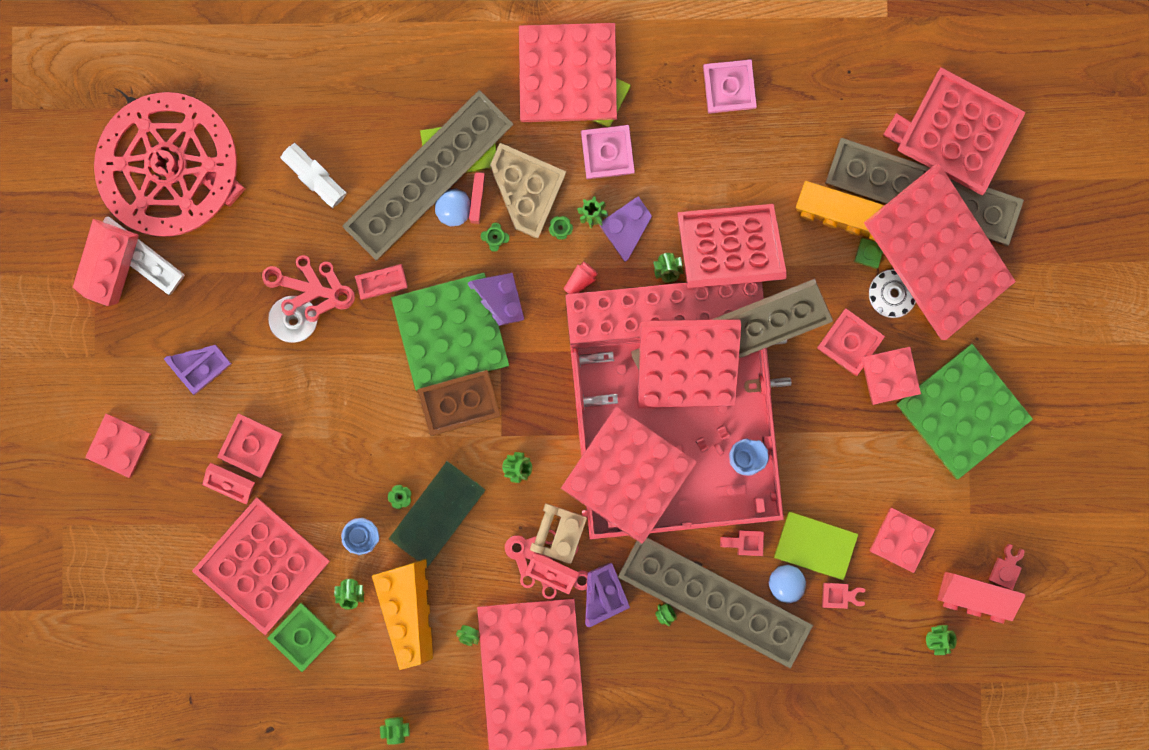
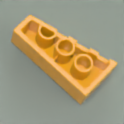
(836, 209)
(406, 612)

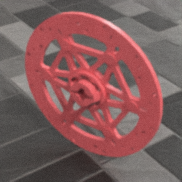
(175, 168)

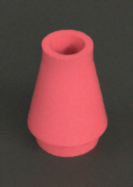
(580, 278)

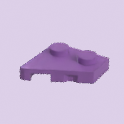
(626, 227)
(499, 297)
(198, 367)
(604, 595)

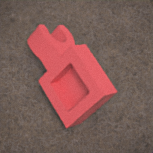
(747, 542)

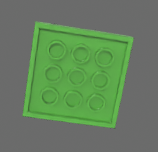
(448, 332)
(964, 411)

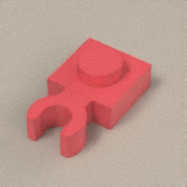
(1006, 571)
(837, 595)

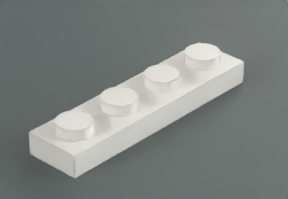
(153, 265)

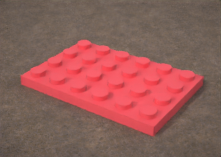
(940, 252)
(532, 675)

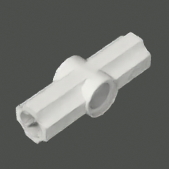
(313, 175)

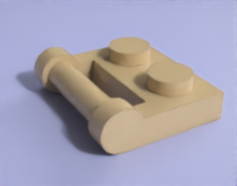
(566, 536)

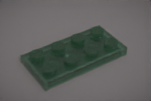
(437, 513)

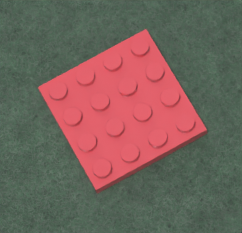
(567, 72)
(961, 131)
(731, 246)
(688, 363)
(628, 475)
(261, 566)

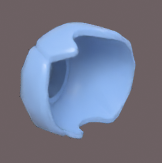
(453, 207)
(748, 456)
(360, 536)
(787, 584)

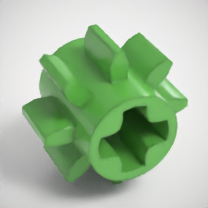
(597, 216)
(668, 267)
(517, 467)
(349, 594)
(941, 640)
(394, 730)

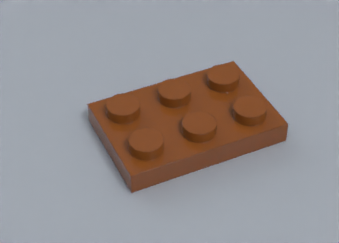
(459, 402)

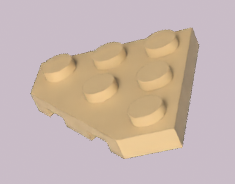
(526, 187)

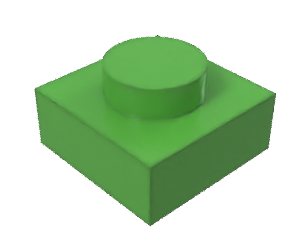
(868, 253)

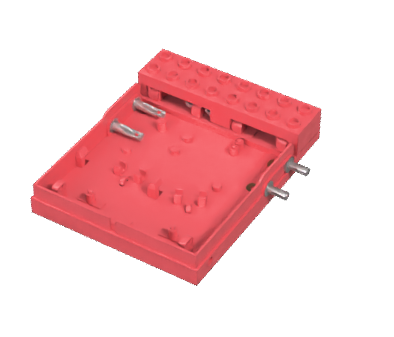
(603, 334)

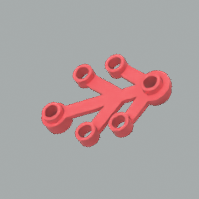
(312, 289)
(525, 552)

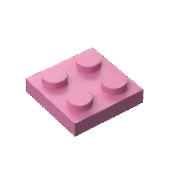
(729, 86)
(607, 152)

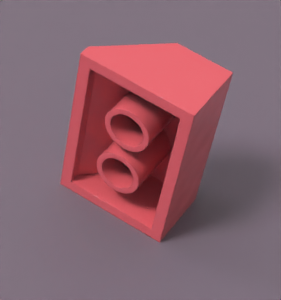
(105, 263)
(979, 597)

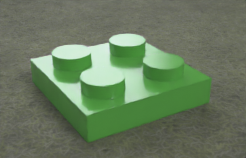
(301, 637)

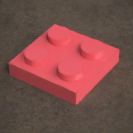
(850, 341)
(891, 375)
(118, 445)
(250, 445)
(902, 540)

